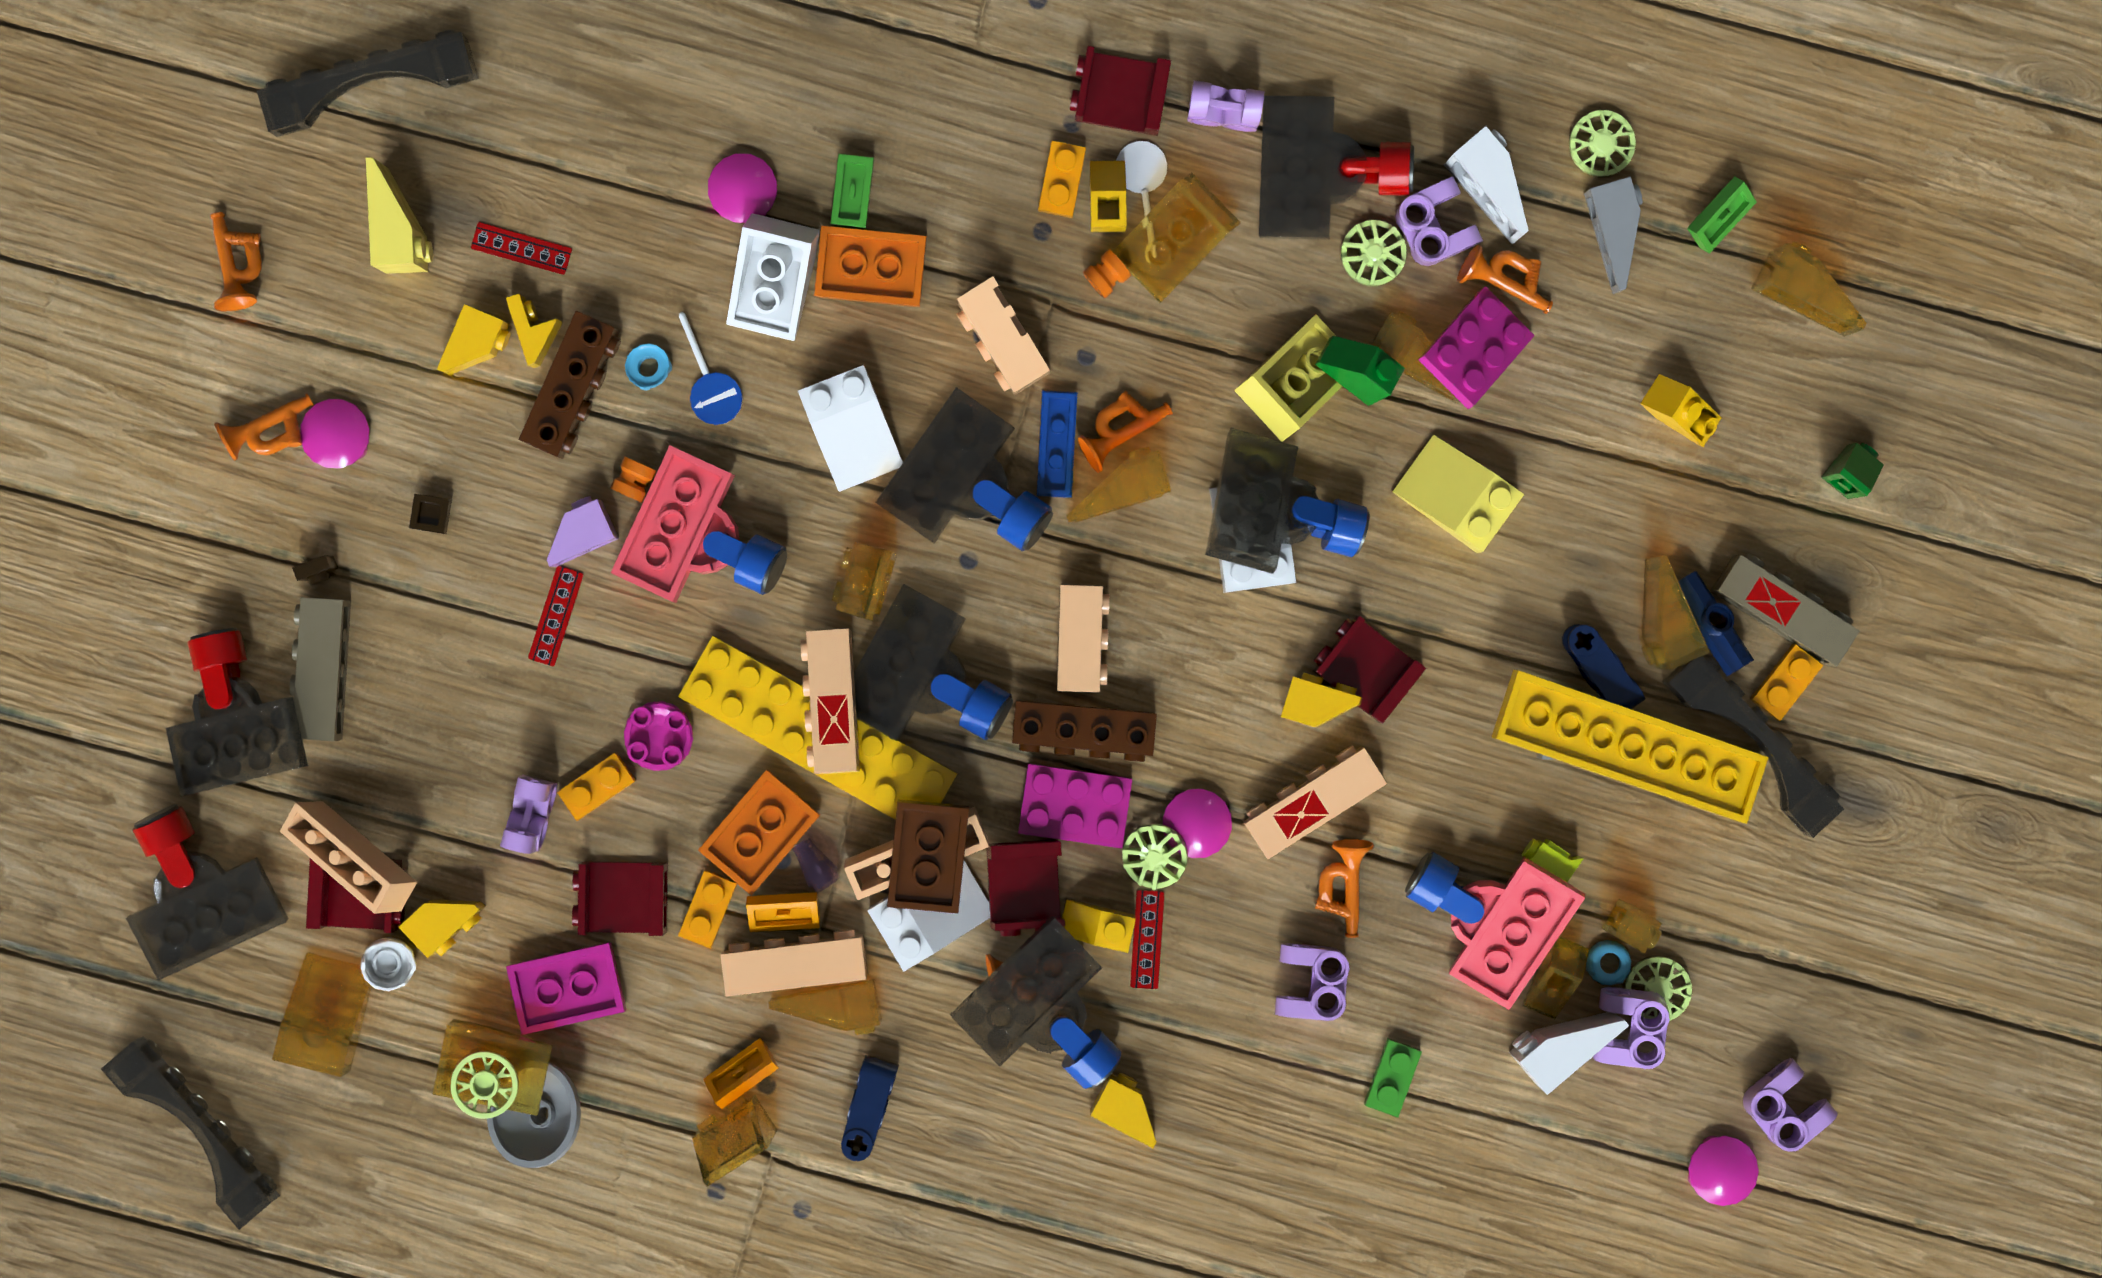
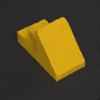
(534, 339)

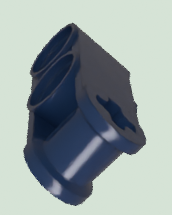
(1601, 667)
(868, 1106)

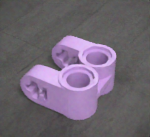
(1227, 108)
(1430, 227)
(530, 815)
(1320, 983)
(1641, 1029)
(1805, 1125)

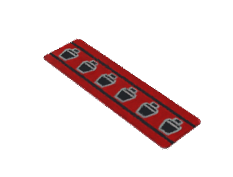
(521, 248)
(555, 616)
(1147, 939)

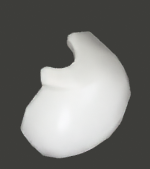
(388, 964)

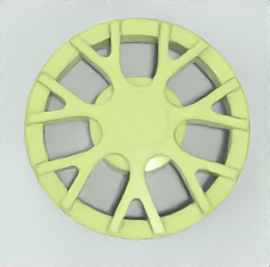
(1602, 143)
(1662, 985)
(484, 1084)

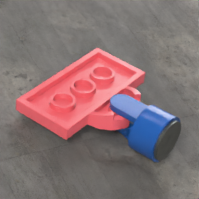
(688, 531)
(1503, 925)

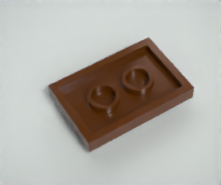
(928, 856)

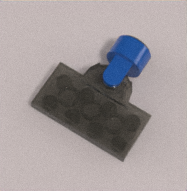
(958, 475)
(1267, 506)
(915, 670)
(1038, 1003)

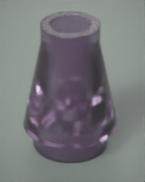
(816, 867)

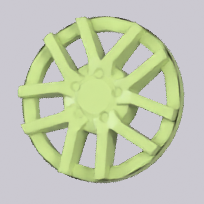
(1373, 252)
(1154, 856)

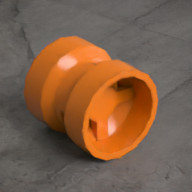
(1104, 275)
(633, 479)

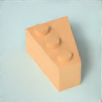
(1001, 337)

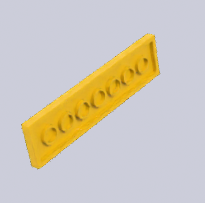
(773, 713)
(1629, 746)

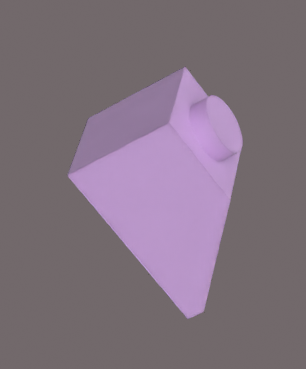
(581, 531)

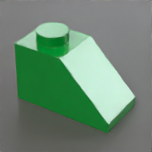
(1360, 368)
(1854, 471)

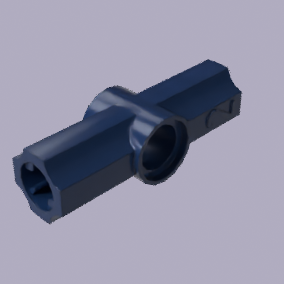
(1720, 636)

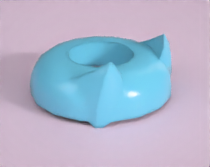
(635, 359)
(1594, 957)

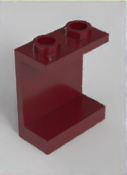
(1120, 92)
(1370, 665)
(1023, 885)
(621, 897)
(335, 906)

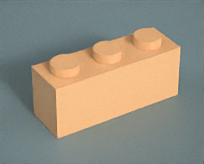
(1082, 638)

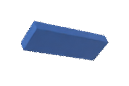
(1057, 444)

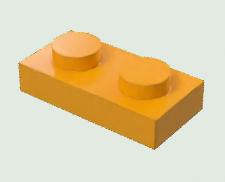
(1062, 179)
(1786, 682)
(596, 786)
(707, 909)
(783, 912)
(740, 1073)

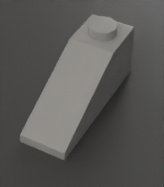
(1615, 220)

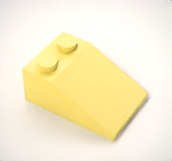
(394, 232)
(1289, 384)
(1458, 494)

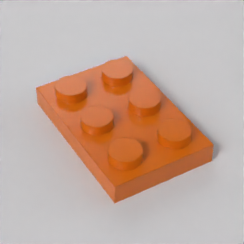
(870, 266)
(759, 832)

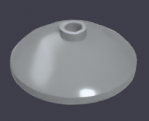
(533, 1139)

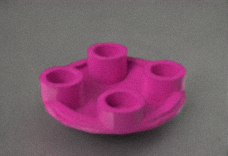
(742, 187)
(335, 433)
(658, 736)
(1200, 820)
(1723, 1170)

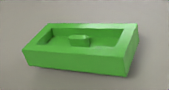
(852, 191)
(1722, 214)
(1392, 1077)

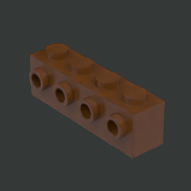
(570, 384)
(1084, 729)

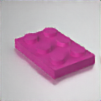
(1476, 347)
(1075, 805)
(566, 988)

